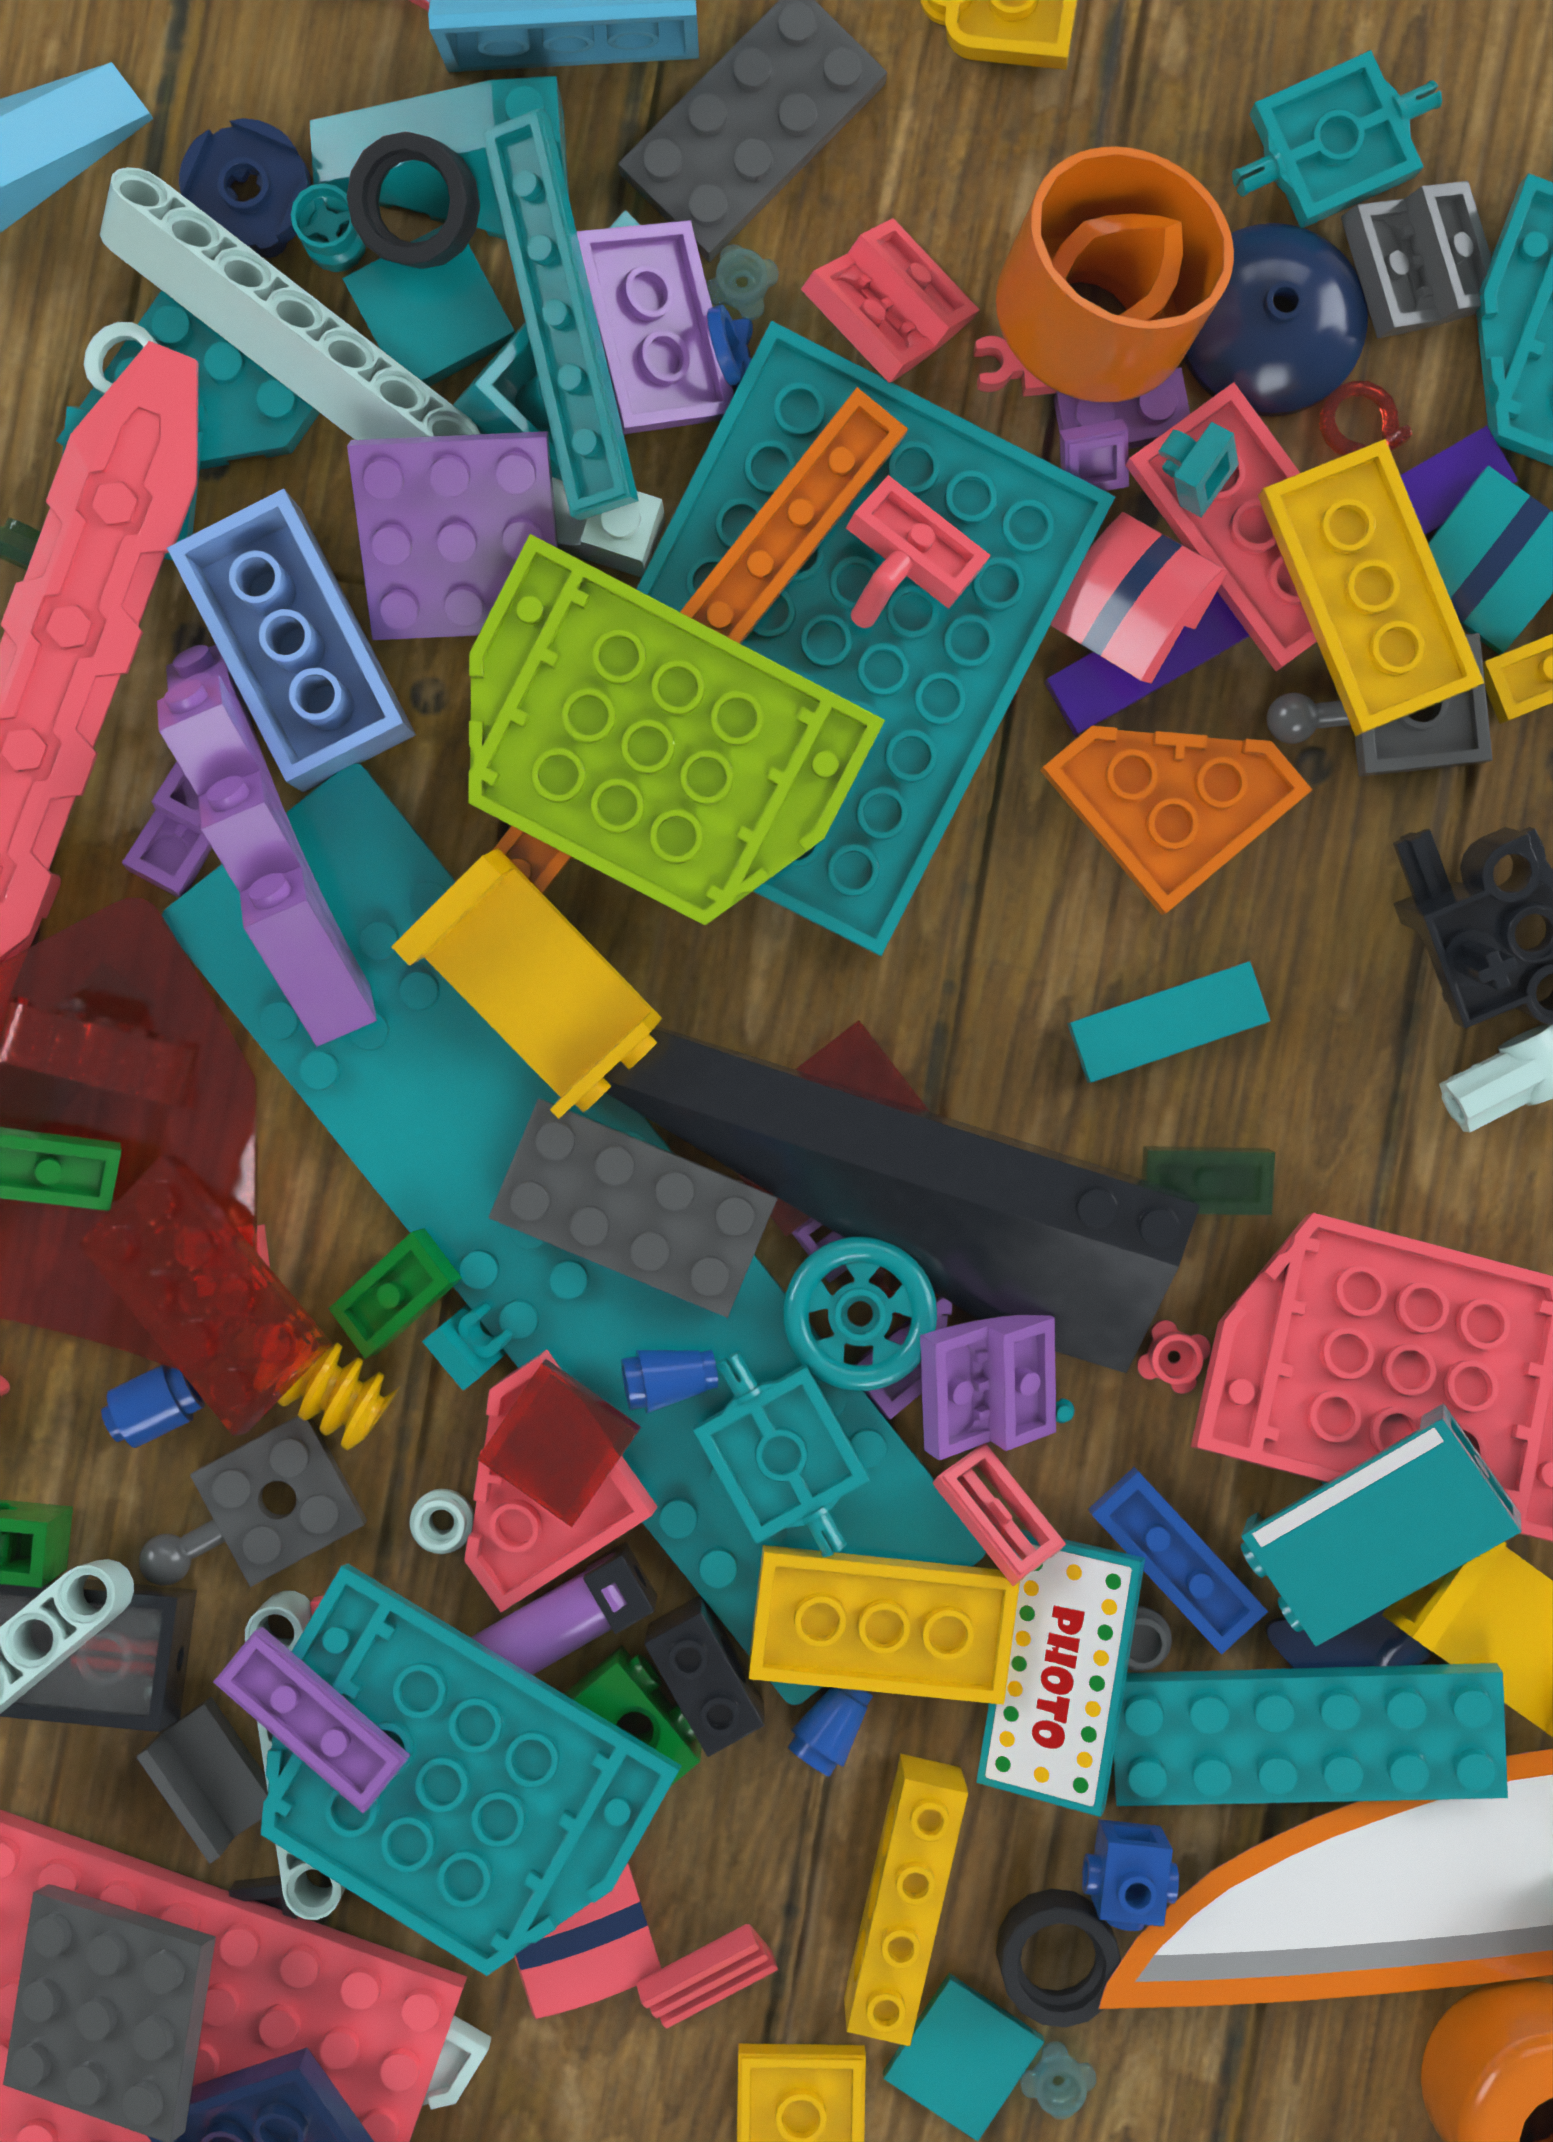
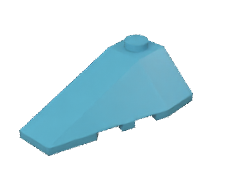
(60, 132)

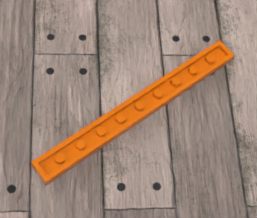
(766, 557)

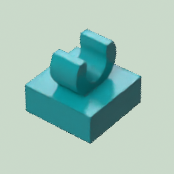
(1199, 466)
(466, 1345)

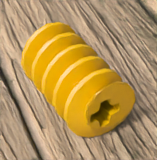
(340, 1397)

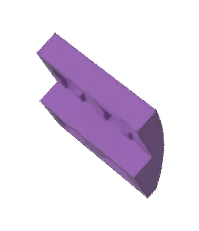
(988, 1384)

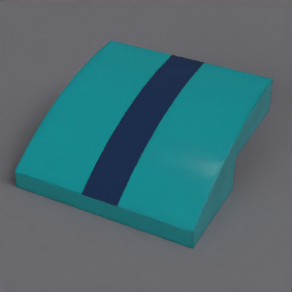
(1496, 558)

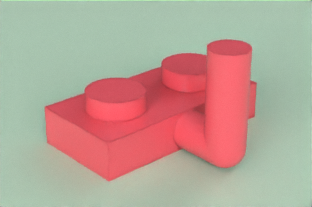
(914, 545)

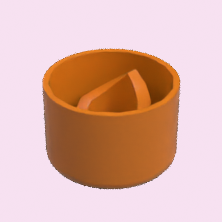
(1138, 233)
(1490, 2062)

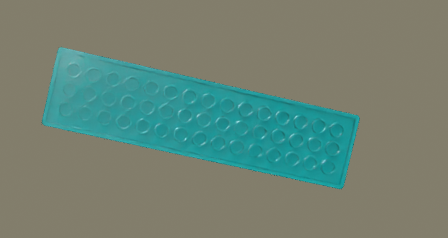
(433, 1120)

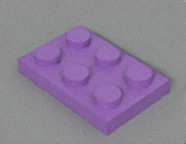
(655, 325)

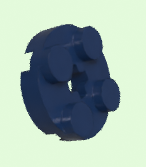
(232, 155)

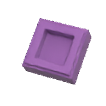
(1097, 453)

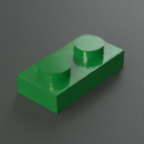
(58, 1169)
(395, 1293)

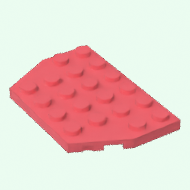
(1367, 1334)

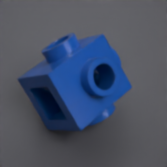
(1130, 1874)

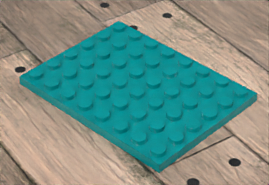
(921, 667)

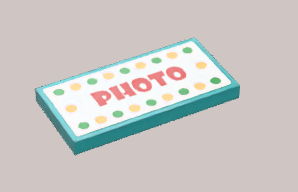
(1065, 1679)

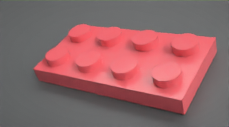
(1235, 526)

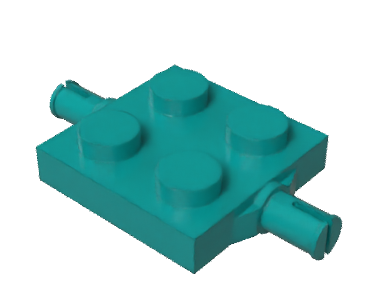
(1336, 139)
(781, 1454)

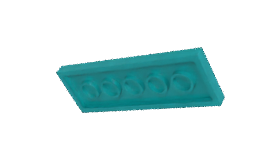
(1312, 1735)

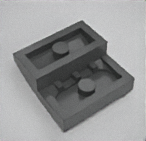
(1419, 257)

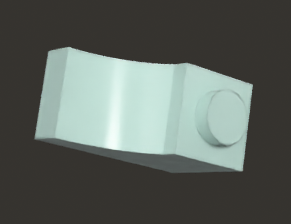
(617, 538)

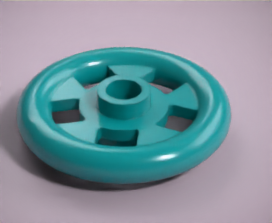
(826, 1356)

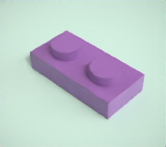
(1144, 416)

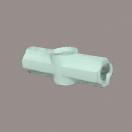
(1503, 1082)

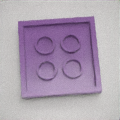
(446, 525)

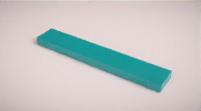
(560, 315)

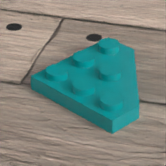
(238, 401)

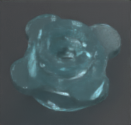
(745, 263)
(1062, 2099)

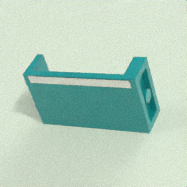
(1381, 1529)

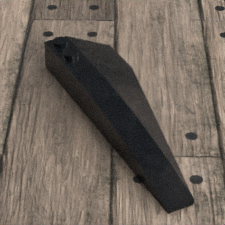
(979, 1211)

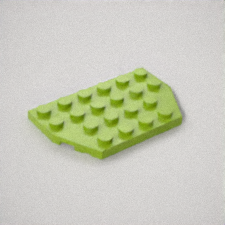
(650, 738)

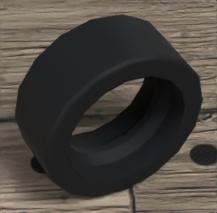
(365, 190)
(1063, 2006)

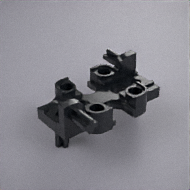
(1474, 922)

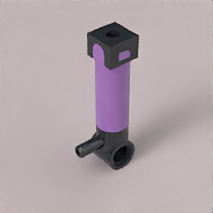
(602, 1598)

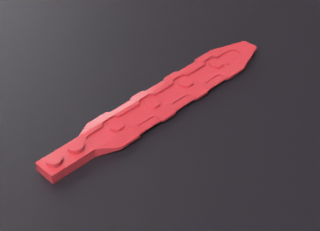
(81, 609)

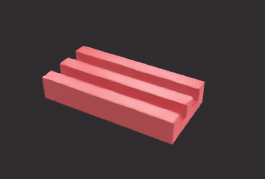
(981, 1526)
(706, 1976)

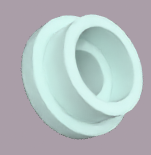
(430, 1536)

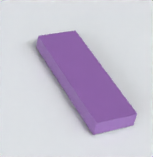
(312, 1719)

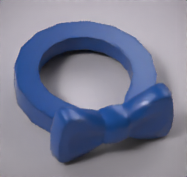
(730, 343)

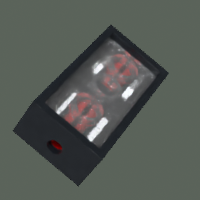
(121, 1676)

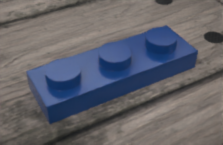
(1178, 1560)

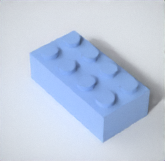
(291, 641)

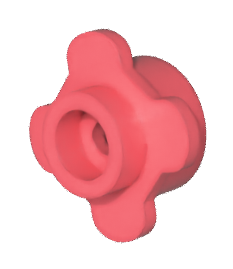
(1191, 1351)

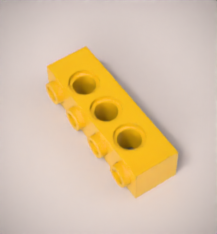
(905, 1899)

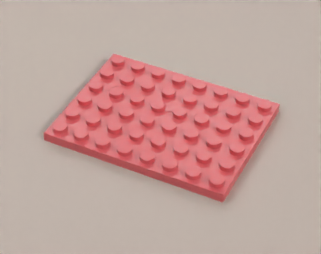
(271, 1989)

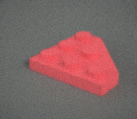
(519, 1542)

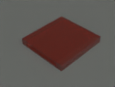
(559, 1442)

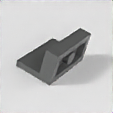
(206, 1777)

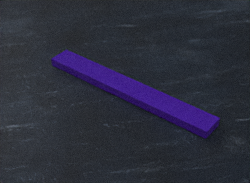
(1099, 689)

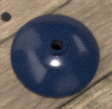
(1276, 356)

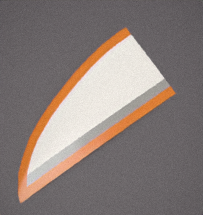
(1363, 1905)

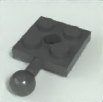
(1451, 738)
(257, 1537)

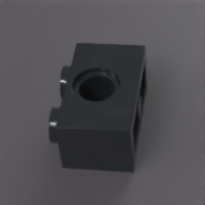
(705, 1675)

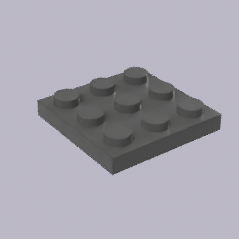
(109, 2012)

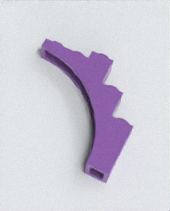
(252, 836)

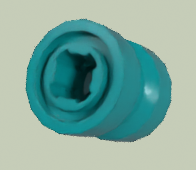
(320, 214)

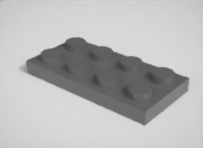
(753, 122)
(633, 1207)

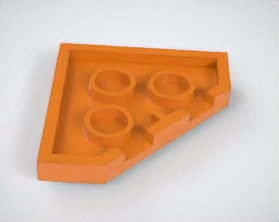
(1173, 801)

